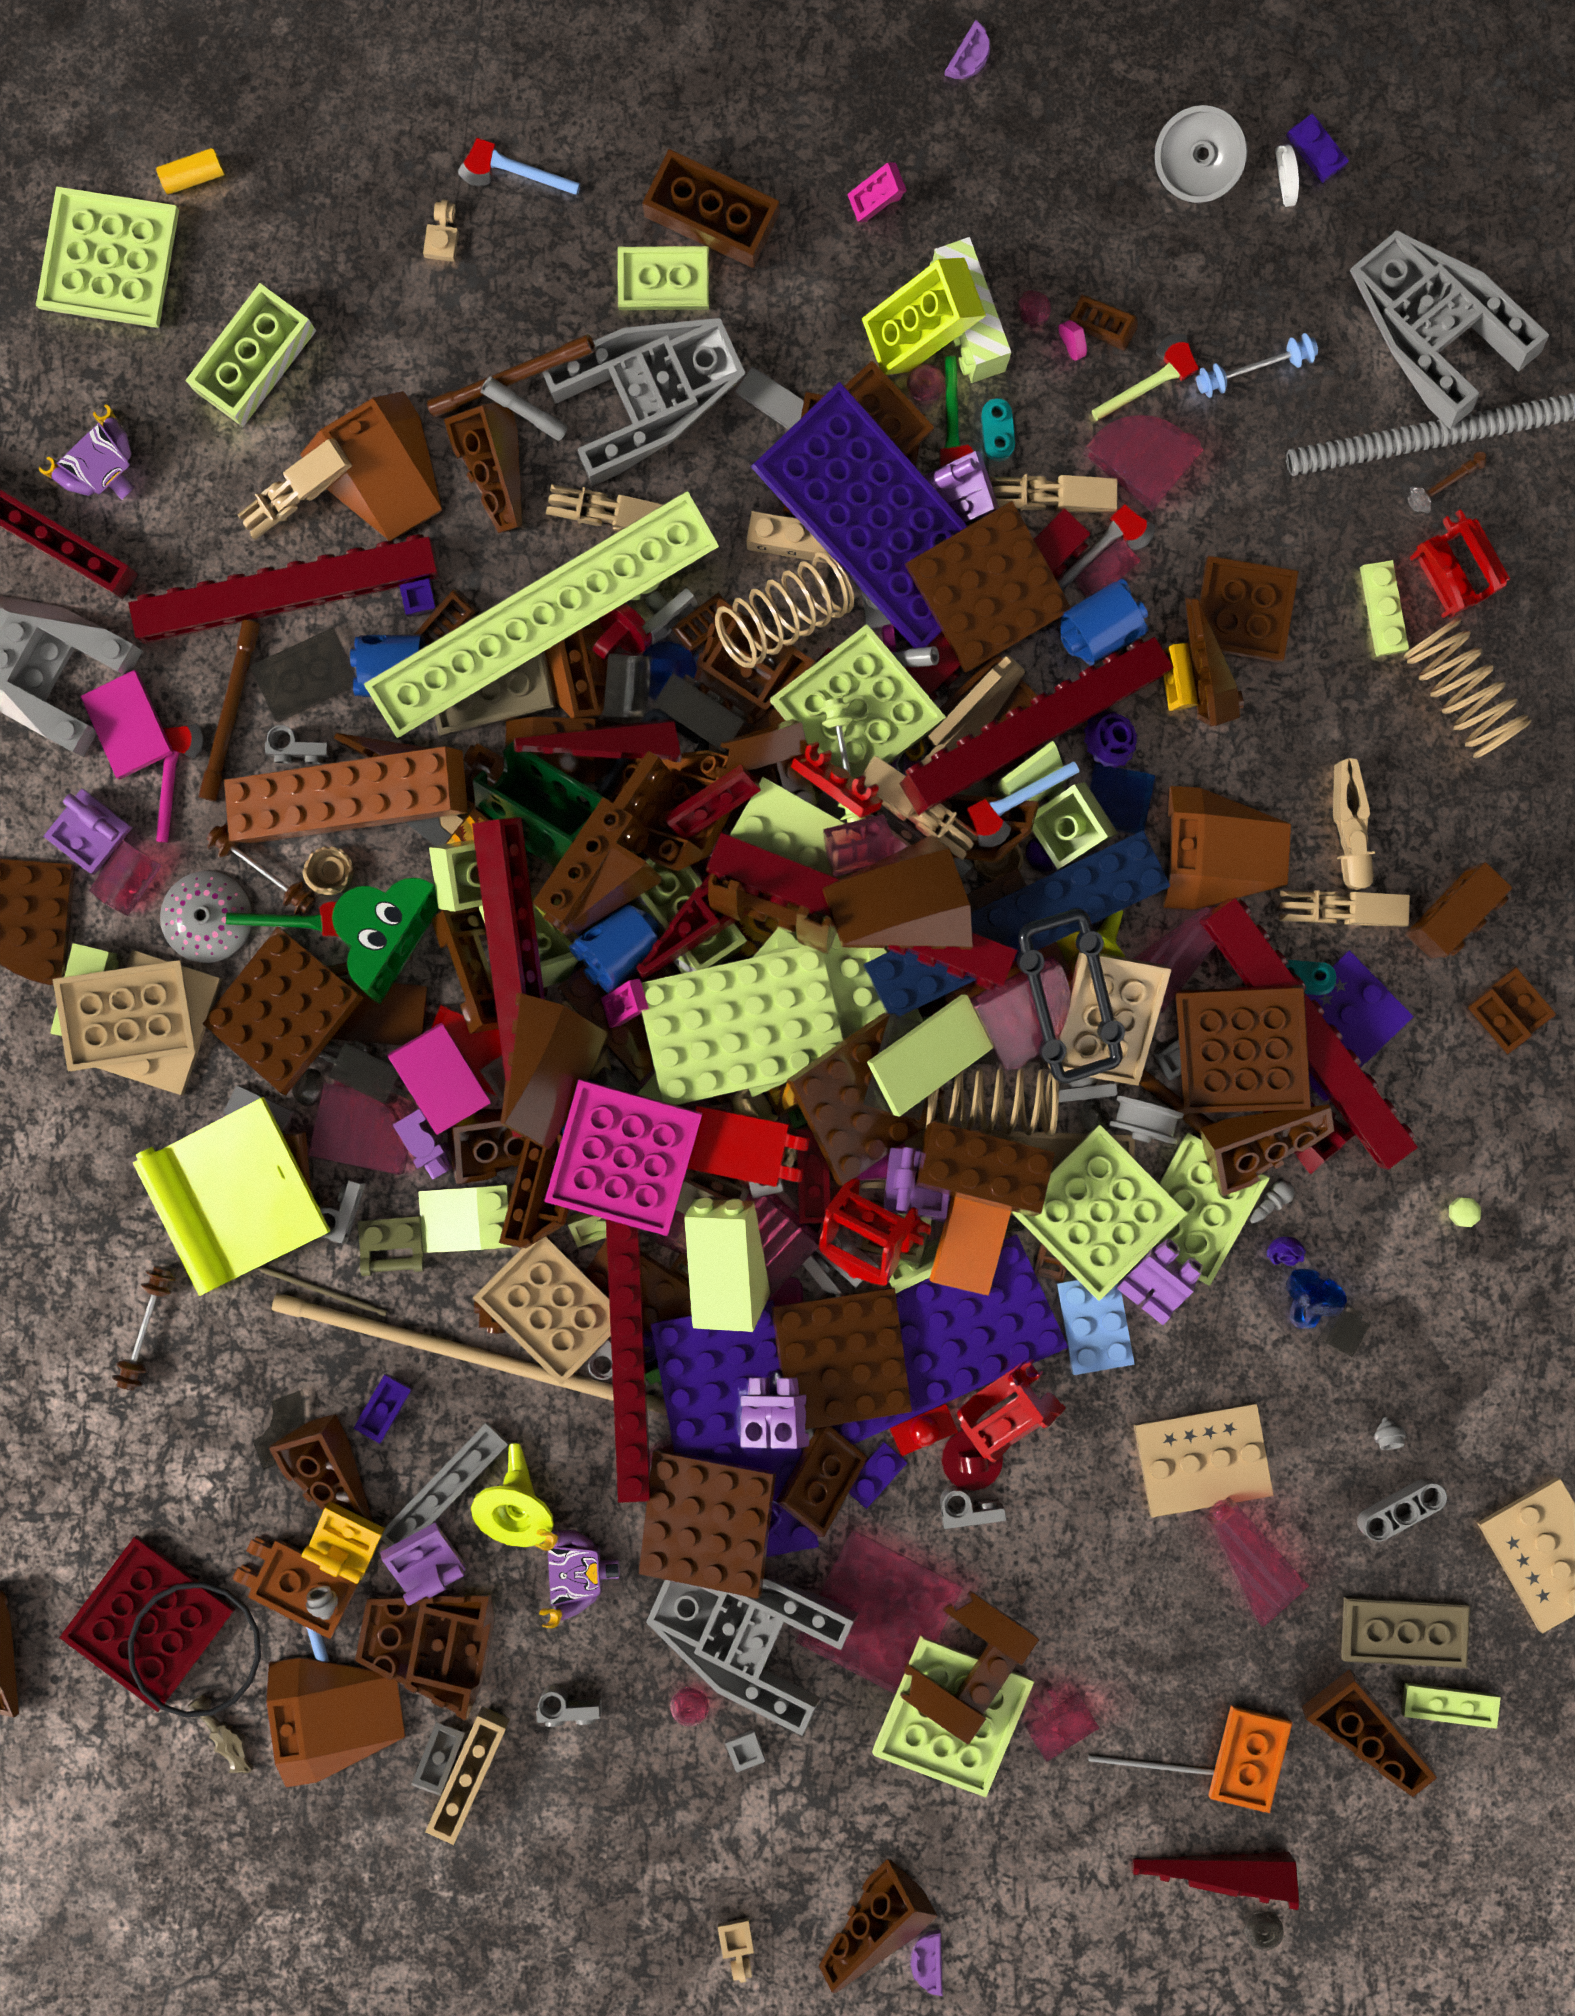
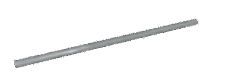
(1127, 1762)

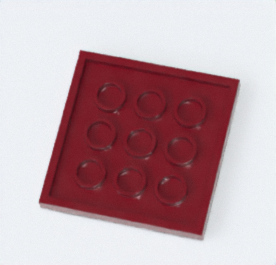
(169, 1634)

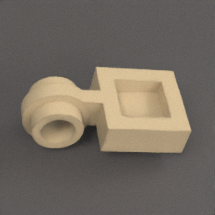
(442, 240)
(735, 1942)

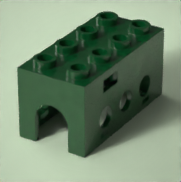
(547, 821)

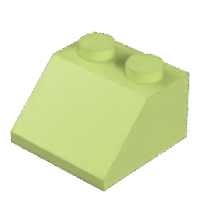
(456, 875)

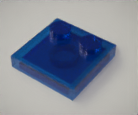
(1123, 796)

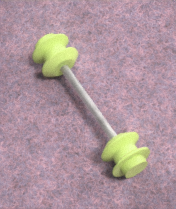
(837, 719)

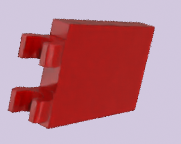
(744, 1147)

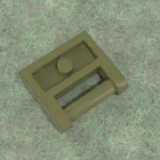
(389, 1235)

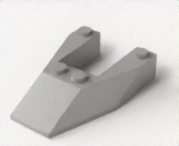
(1426, 303)
(664, 380)
(33, 653)
(732, 1635)

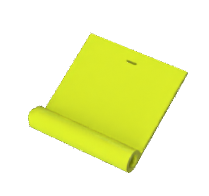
(231, 1196)

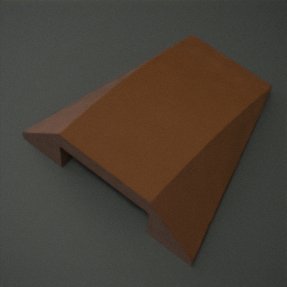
(741, 686)
(903, 901)
(548, 1059)
(430, 1646)

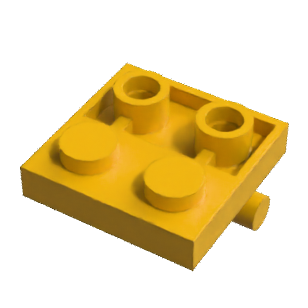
(343, 1543)

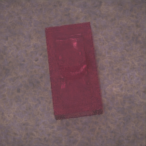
(1107, 568)

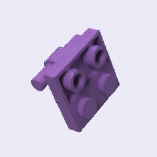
(965, 487)
(87, 831)
(901, 1190)
(424, 1563)

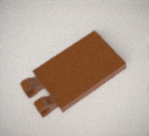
(287, 1581)

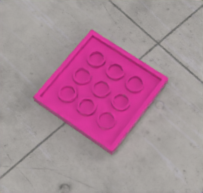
(623, 1157)

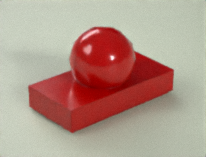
(924, 1429)

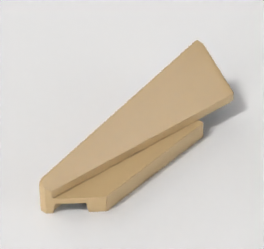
(977, 707)

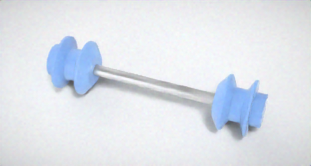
(1296, 352)

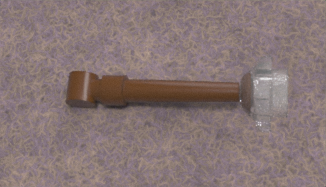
(1421, 499)

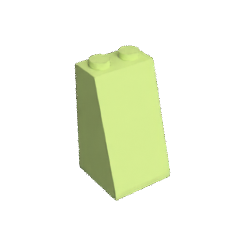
(725, 1265)

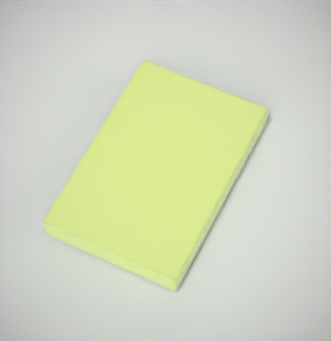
(663, 278)

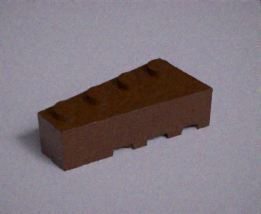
(1364, 1727)

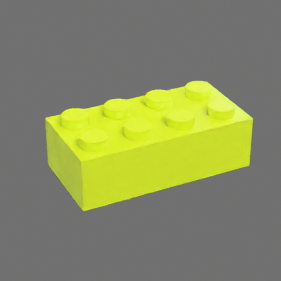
(923, 316)

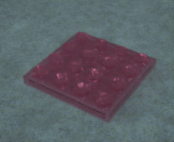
(894, 1605)

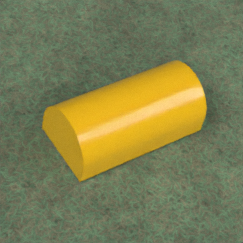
(190, 171)
(1180, 680)

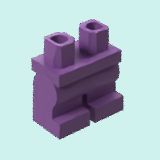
(424, 1144)
(1161, 1281)
(773, 1418)

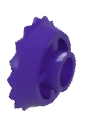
(1110, 739)

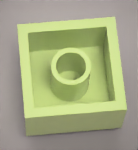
(1072, 826)

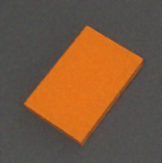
(970, 1245)
(1250, 1759)

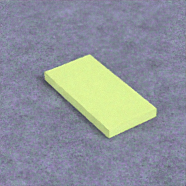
(930, 1055)

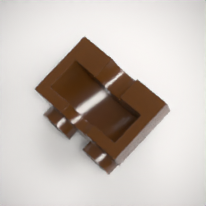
(481, 759)

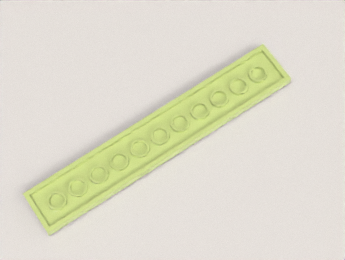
(541, 614)

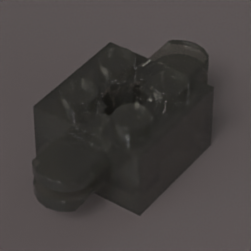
(366, 1071)

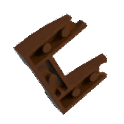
(774, 746)
(732, 901)
(463, 935)
(1007, 1646)

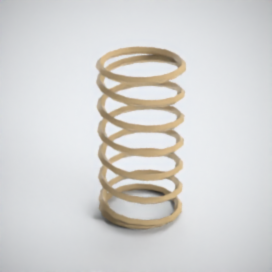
(731, 648)
(1507, 730)
(1048, 1122)

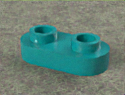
(997, 428)
(1308, 969)

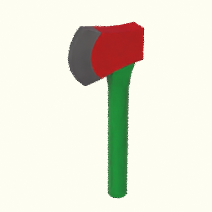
(953, 448)
(321, 922)

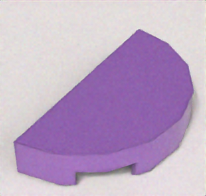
(971, 54)
(927, 1962)

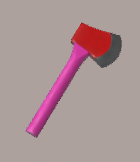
(184, 740)

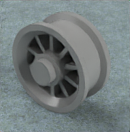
(1146, 1120)

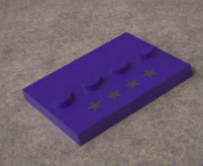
(1360, 1011)

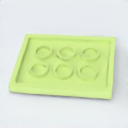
(786, 827)
(1211, 1218)

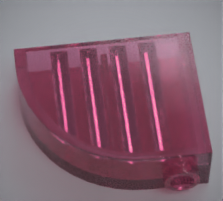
(1144, 456)
(1011, 1015)
(357, 1131)
(783, 1239)

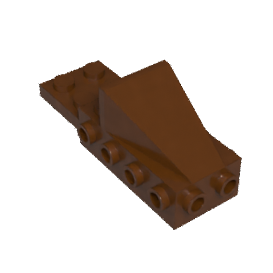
(613, 871)

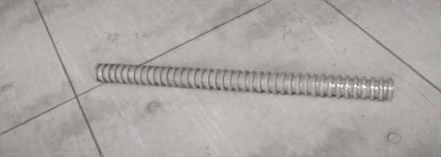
(1431, 435)

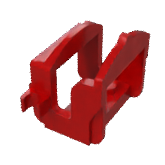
(1446, 573)
(876, 1225)
(1013, 1420)

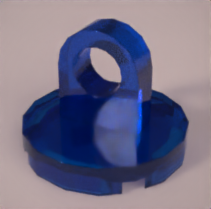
(666, 660)
(1315, 1295)

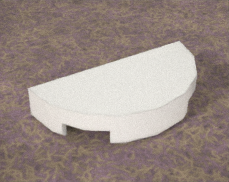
(1287, 173)

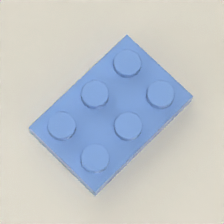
(1094, 1328)

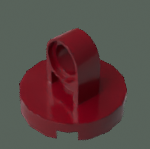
(622, 630)
(966, 1465)

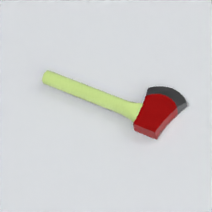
(1180, 364)

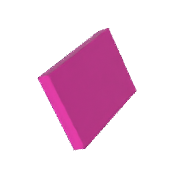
(127, 724)
(439, 1078)

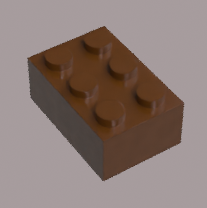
(1459, 911)

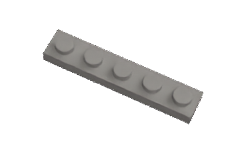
(446, 1485)

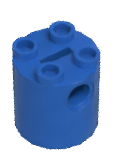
(1103, 623)
(378, 653)
(616, 946)

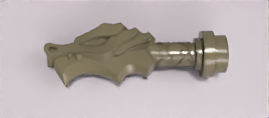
(227, 1739)

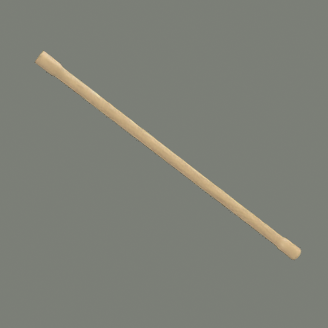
(300, 1308)

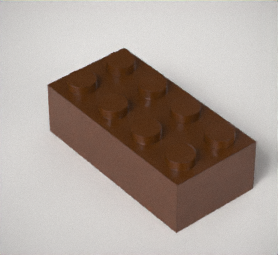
(711, 208)
(984, 1169)

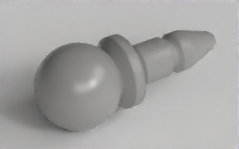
(1279, 1195)

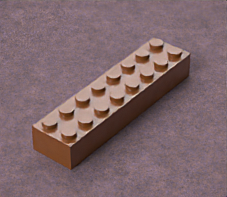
(346, 795)

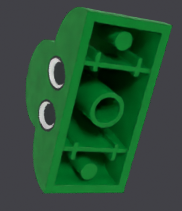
(383, 930)

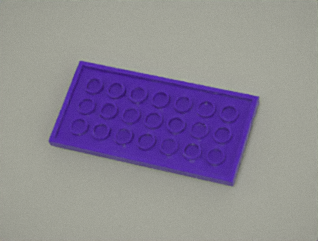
(862, 504)
(968, 1338)
(702, 1390)

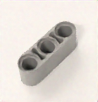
(1416, 1510)

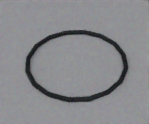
(149, 1695)

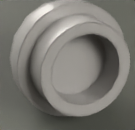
(1390, 1435)
(321, 1602)

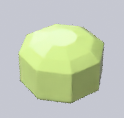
(1464, 1212)

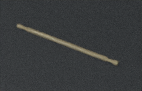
(321, 1290)

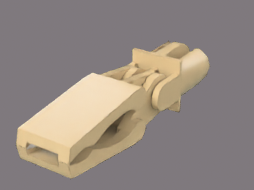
(307, 479)
(1071, 493)
(626, 508)
(1352, 826)
(951, 832)
(1360, 908)

